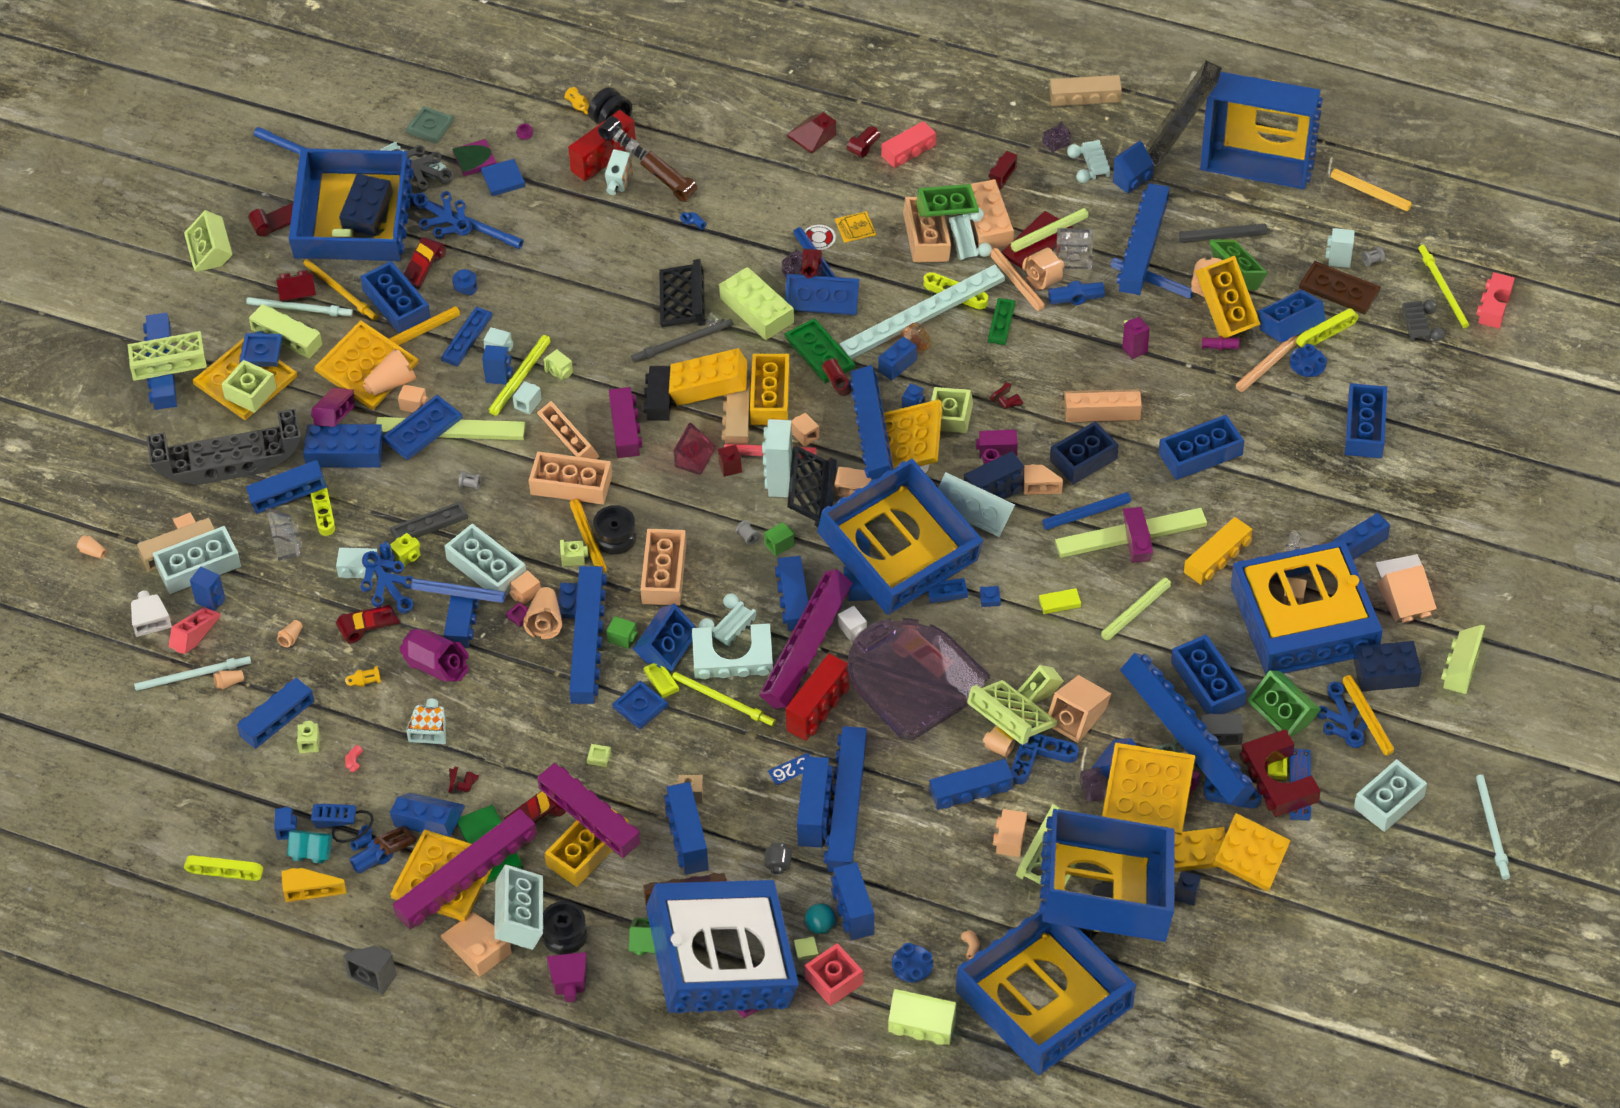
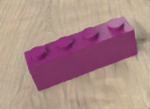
(624, 422)

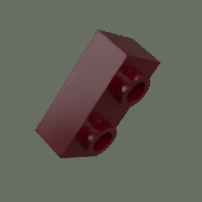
(1004, 168)

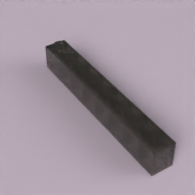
(1183, 111)

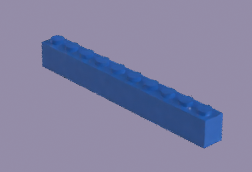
(1188, 730)

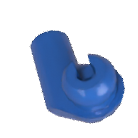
(693, 218)
(362, 841)

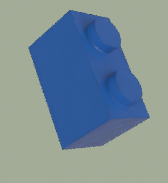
(897, 358)
(497, 364)
(207, 589)

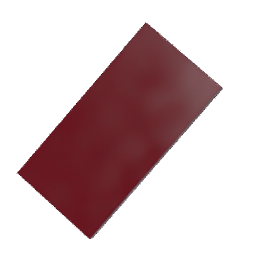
(1018, 257)

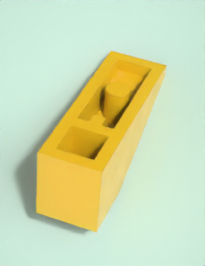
(308, 884)

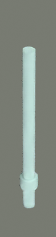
(333, 310)
(231, 664)
(1500, 858)

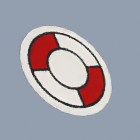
(821, 236)

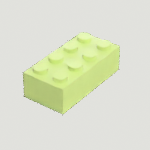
(756, 303)

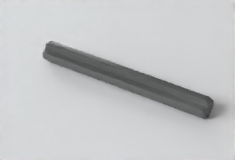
(1224, 232)

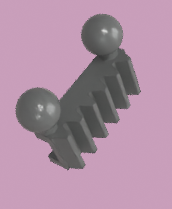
(1417, 322)

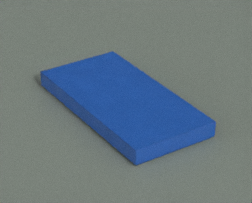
(822, 294)
(422, 427)

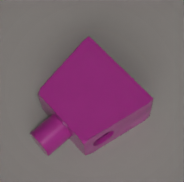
(568, 974)

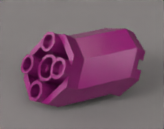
(435, 655)

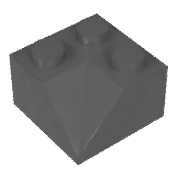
(371, 967)

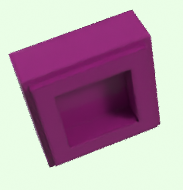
(517, 614)

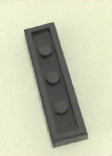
(431, 521)

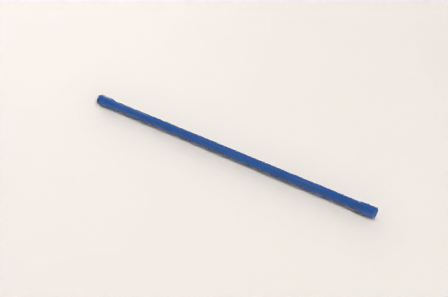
(507, 238)

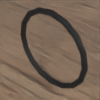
(360, 835)

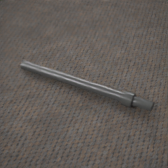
(650, 352)

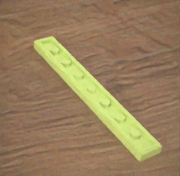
(471, 429)
(1117, 535)

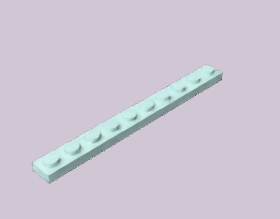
(923, 311)

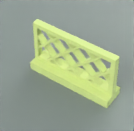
(166, 363)
(1007, 717)
(1034, 854)

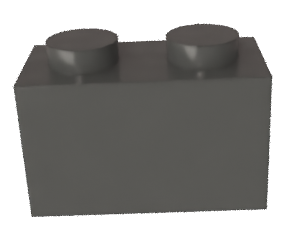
(1225, 727)

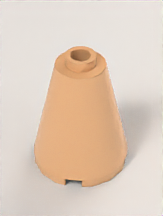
(389, 374)
(543, 615)

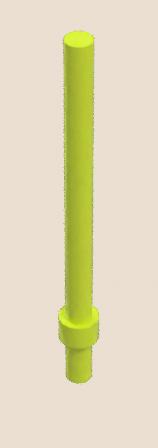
(1429, 261)
(756, 714)

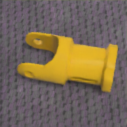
(578, 101)
(359, 677)

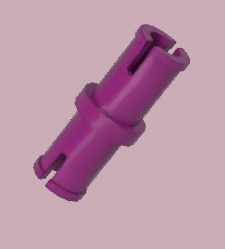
(1220, 343)

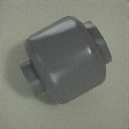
(777, 858)

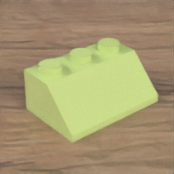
(208, 242)
(1463, 659)
(922, 1017)

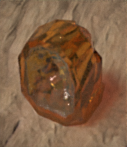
(917, 335)

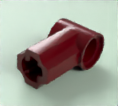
(861, 145)
(810, 261)
(836, 376)

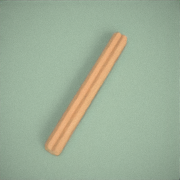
(1017, 279)
(1266, 364)

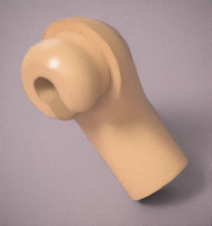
(974, 944)

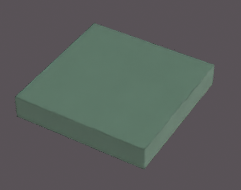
(430, 124)

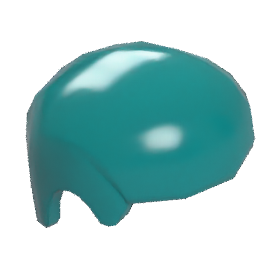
(820, 918)

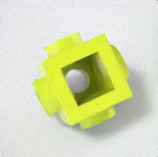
(406, 549)

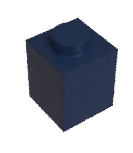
(1187, 888)

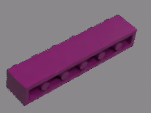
(589, 810)

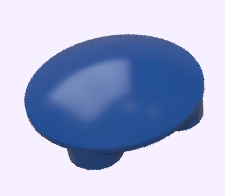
(1308, 361)
(912, 963)

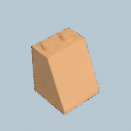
(1407, 594)
(1078, 707)

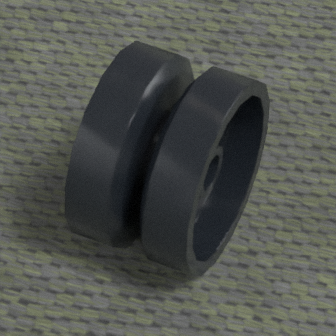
(607, 103)
(614, 529)
(564, 927)

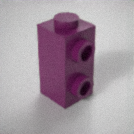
(1135, 337)
(1000, 440)

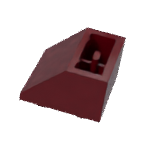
(295, 285)

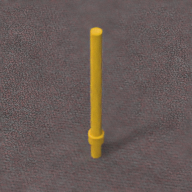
(362, 307)

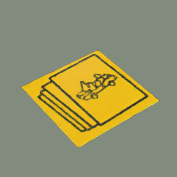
(855, 226)

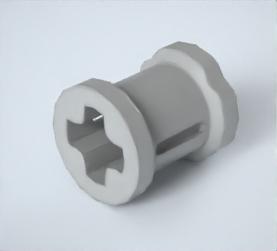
(1373, 256)
(470, 480)
(747, 532)

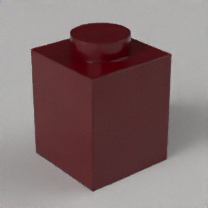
(729, 460)

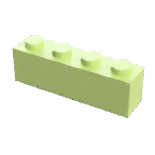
(294, 334)

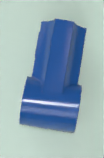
(369, 857)

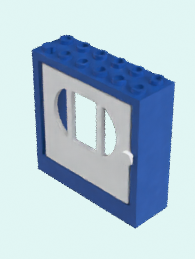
(720, 906)

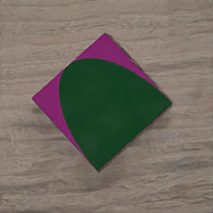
(473, 157)

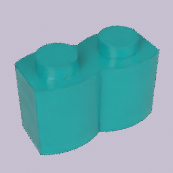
(309, 845)

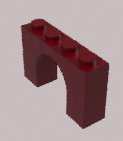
(1278, 796)

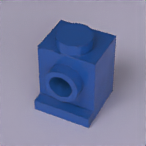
(913, 396)
(284, 822)

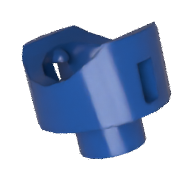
(465, 282)

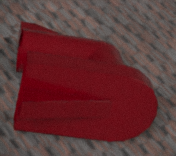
(998, 395)
(469, 780)

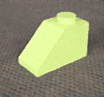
(1041, 684)

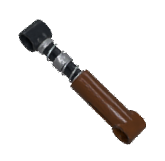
(682, 187)

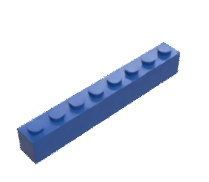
(1144, 239)
(871, 422)
(586, 635)
(847, 797)

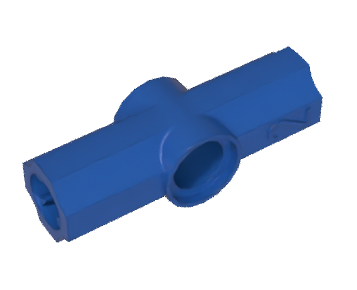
(1076, 293)

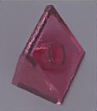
(693, 450)

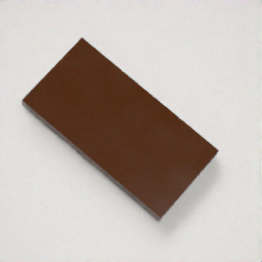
(1339, 287)

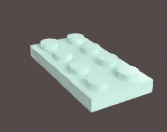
(976, 504)

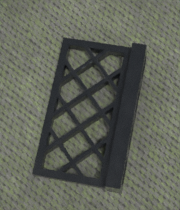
(697, 290)
(823, 490)

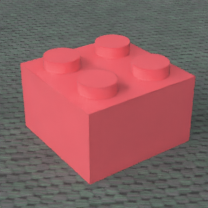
(833, 974)

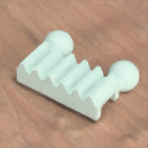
(1094, 158)
(964, 236)
(733, 623)

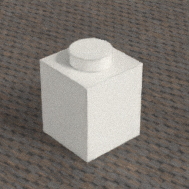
(851, 622)

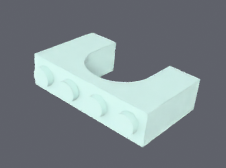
(709, 664)

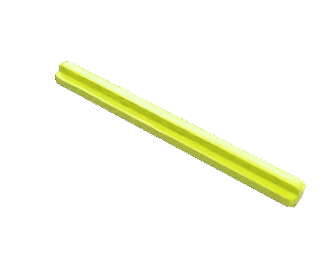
(519, 375)

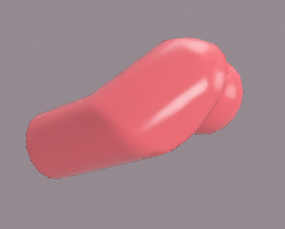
(350, 758)

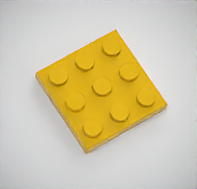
(1251, 852)

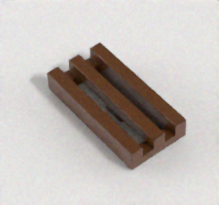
(398, 842)

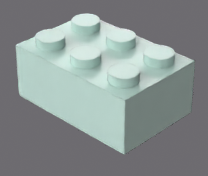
(1390, 795)

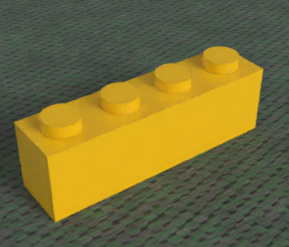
(1218, 551)

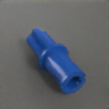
(386, 553)

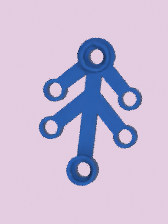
(443, 216)
(385, 579)
(1345, 718)

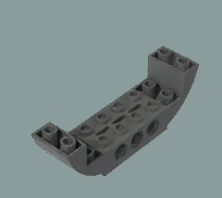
(227, 455)

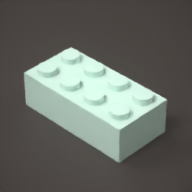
(778, 457)
(484, 559)
(181, 561)
(518, 907)

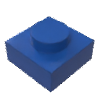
(990, 596)

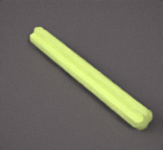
(1049, 230)
(1135, 609)

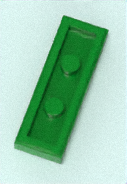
(1001, 321)

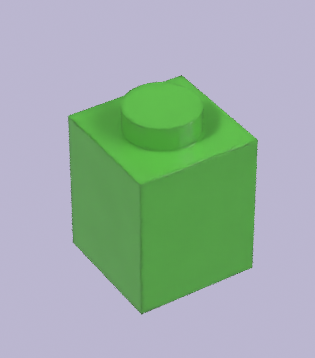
(779, 538)
(622, 632)

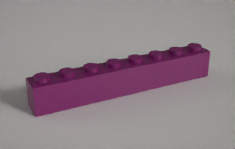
(805, 639)
(465, 869)

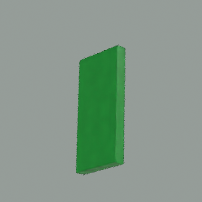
(816, 347)
(479, 823)

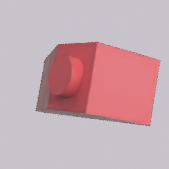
(191, 630)

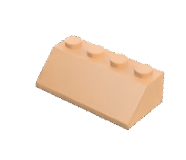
(1102, 405)

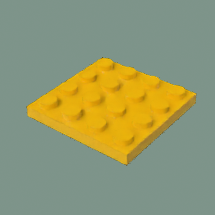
(356, 358)
(213, 376)
(915, 433)
(1149, 786)
(427, 857)

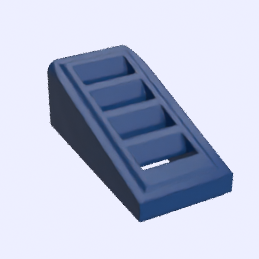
(320, 815)

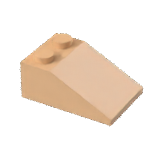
(476, 943)

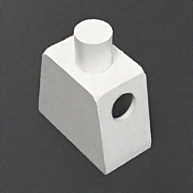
(149, 614)

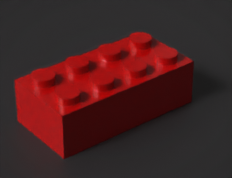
(593, 153)
(817, 697)

